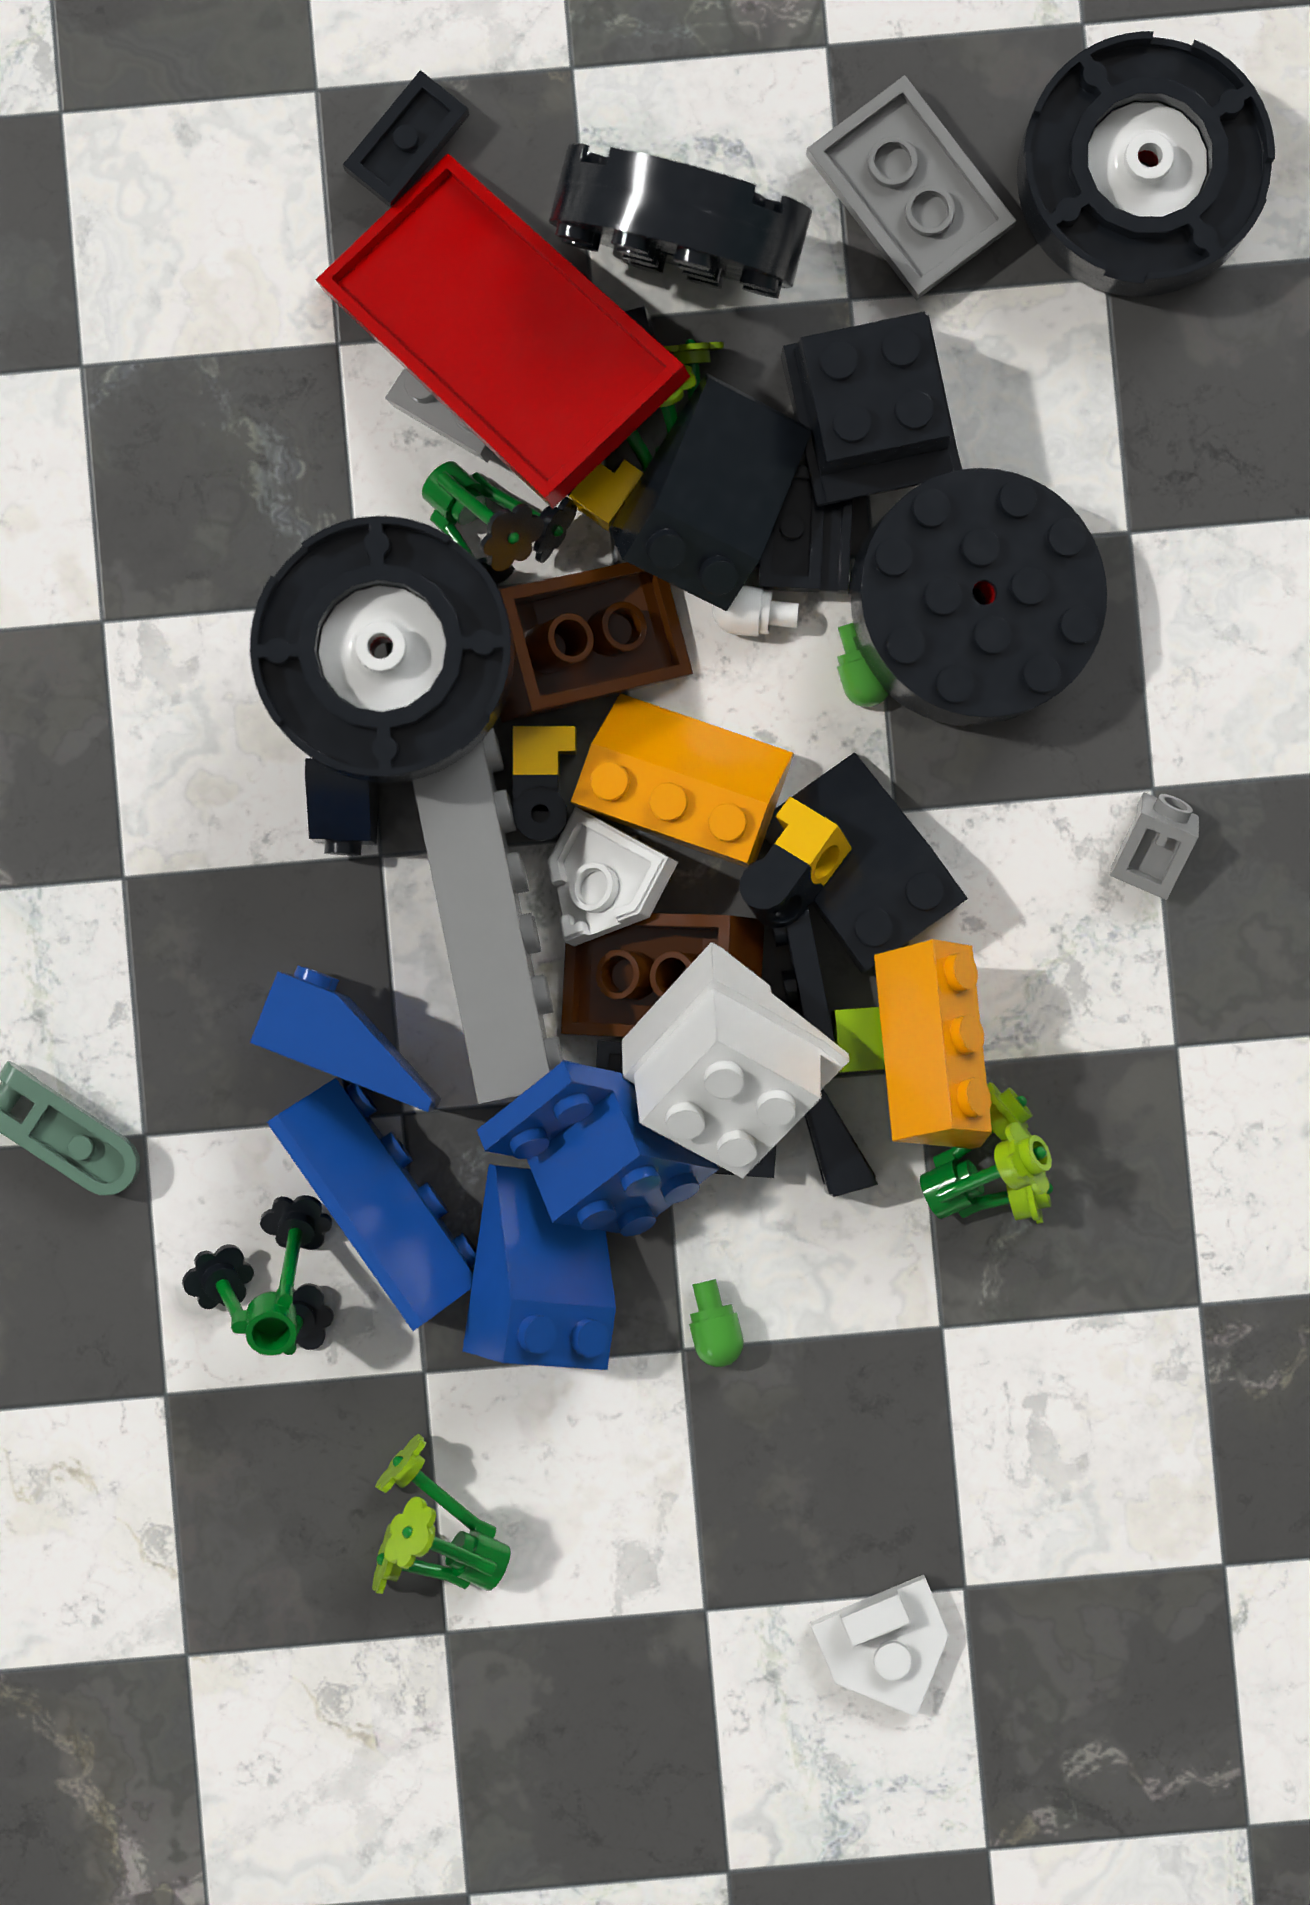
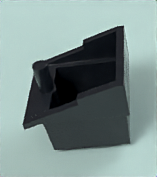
(871, 408)

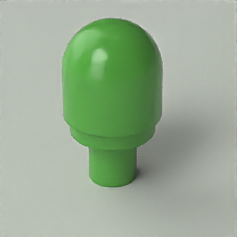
(855, 675)
(715, 1327)

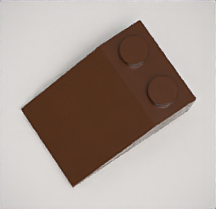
(591, 638)
(625, 972)

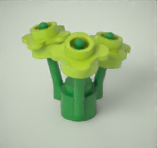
(1018, 1160)

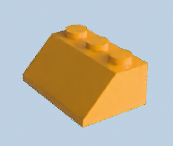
(682, 780)
(933, 1045)

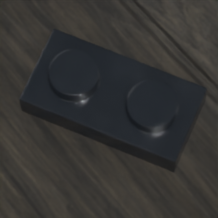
(406, 139)

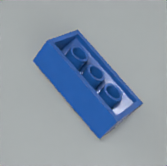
(377, 1200)

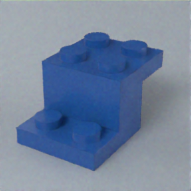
(592, 1151)

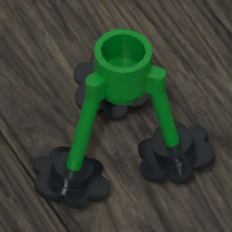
(509, 531)
(278, 1318)

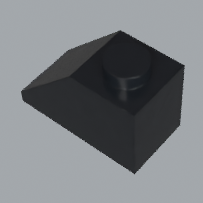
(340, 810)

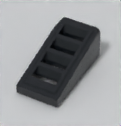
(836, 1152)

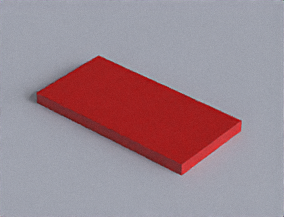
(502, 330)

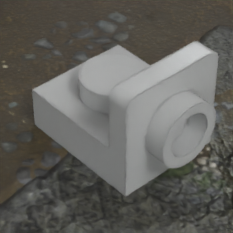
(1157, 844)

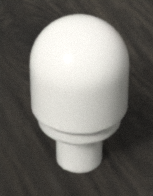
(754, 613)

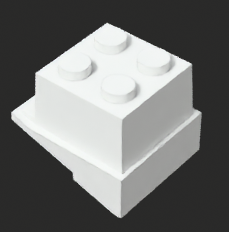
(726, 1063)

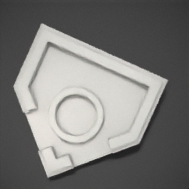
(604, 878)
(886, 1644)

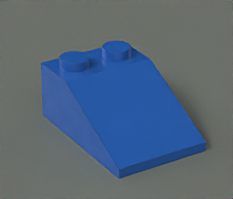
(331, 1033)
(537, 1284)

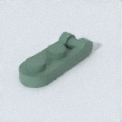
(66, 1135)

